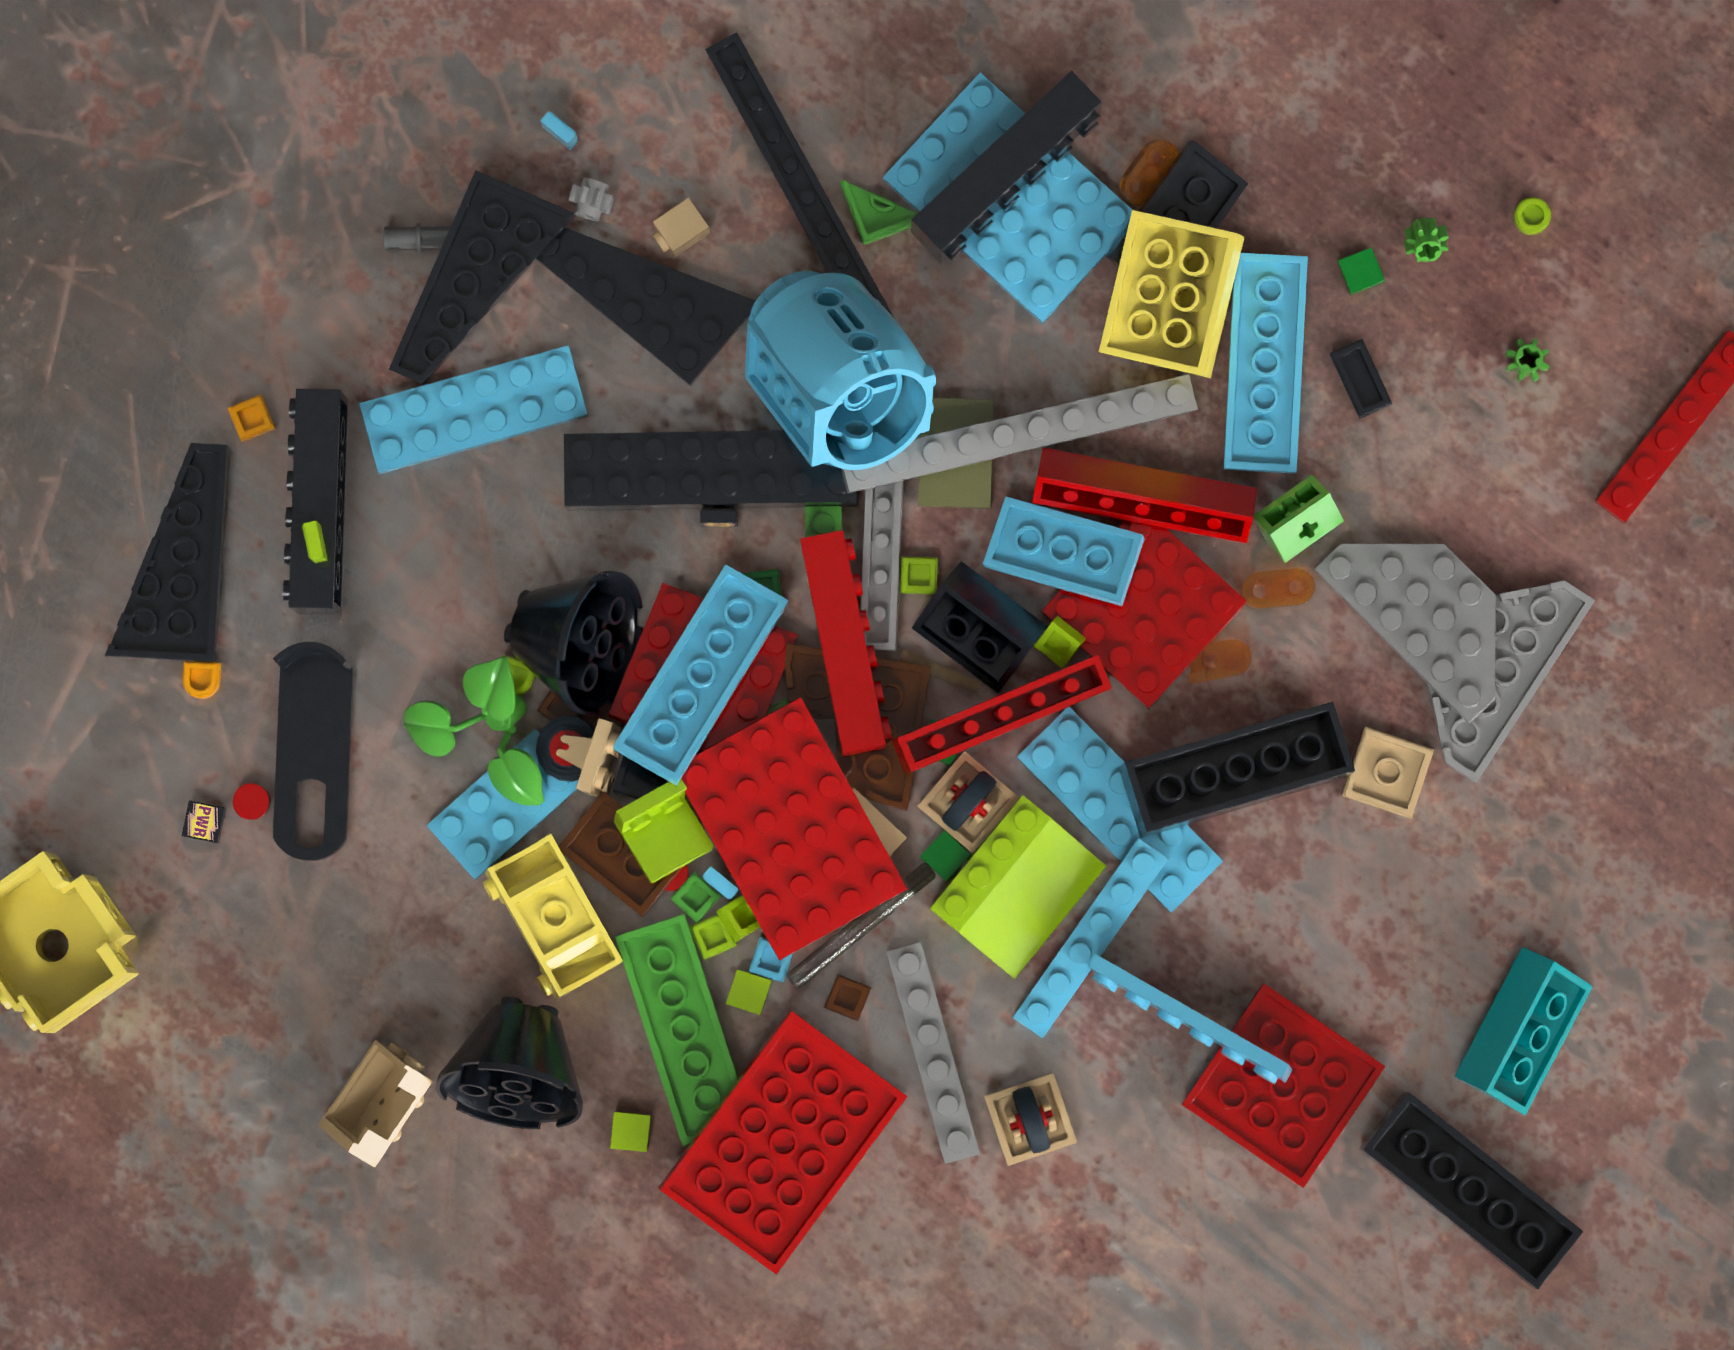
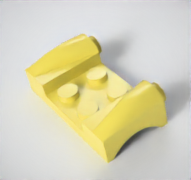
(553, 917)

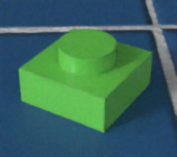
(822, 519)

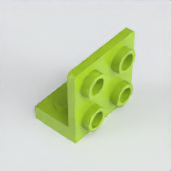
(662, 831)

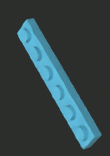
(1090, 937)

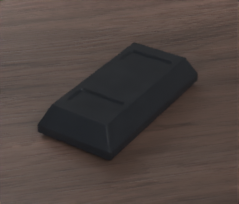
(1360, 378)

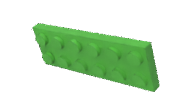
(679, 1021)

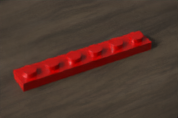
(1671, 432)

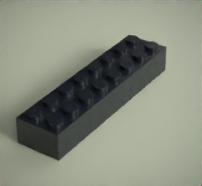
(695, 472)

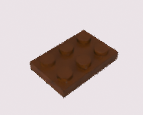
(605, 855)

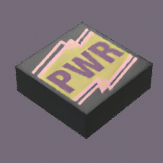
(718, 517)
(203, 821)

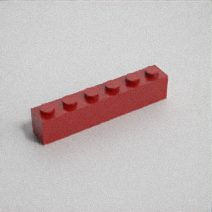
(1145, 495)
(843, 642)
(1001, 714)

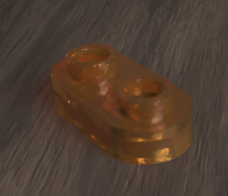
(1146, 171)
(1277, 588)

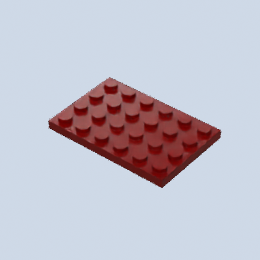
(790, 828)
(782, 1142)

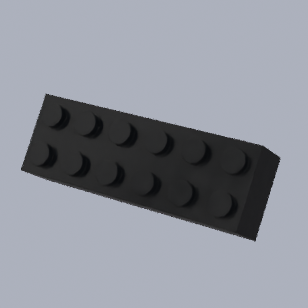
(1006, 168)
(318, 496)
(1236, 769)
(1471, 1190)

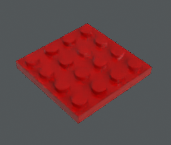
(1165, 620)
(662, 630)
(1290, 1121)

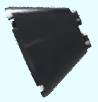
(578, 637)
(514, 1069)

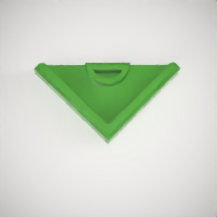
(874, 214)

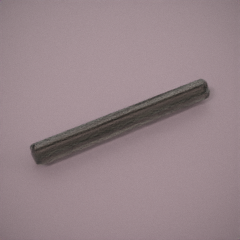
(858, 928)

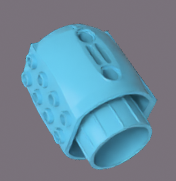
(837, 370)

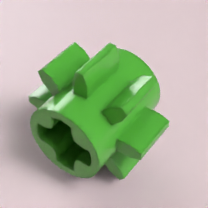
(1426, 239)
(1529, 350)

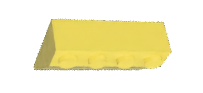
(1171, 293)

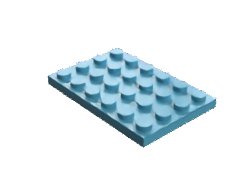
(1053, 230)

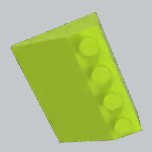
(1018, 887)

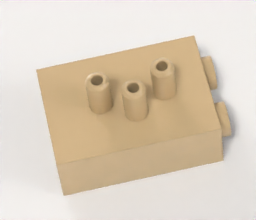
(376, 1102)

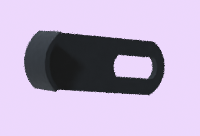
(313, 743)

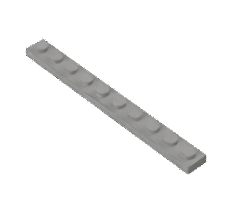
(1030, 431)

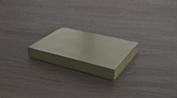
(965, 485)

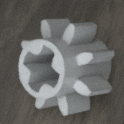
(591, 199)

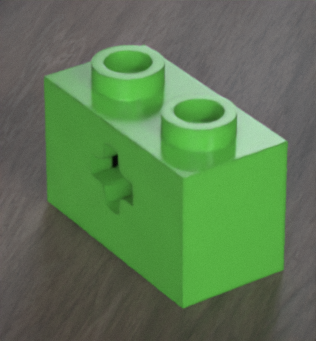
(1298, 518)

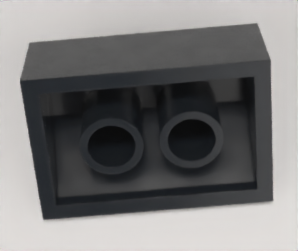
(979, 627)

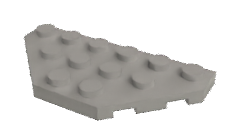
(1427, 612)
(1530, 636)

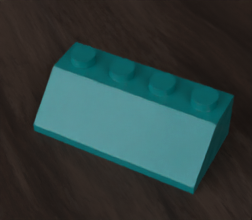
(1523, 1030)

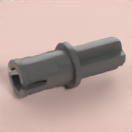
(415, 237)

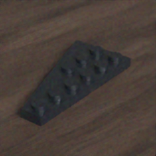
(483, 256)
(660, 308)
(178, 583)

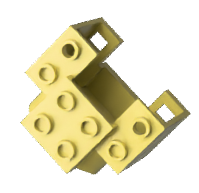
(46, 899)

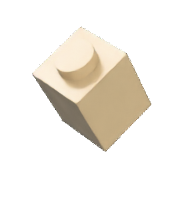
(680, 228)

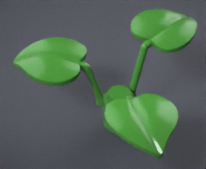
(492, 689)

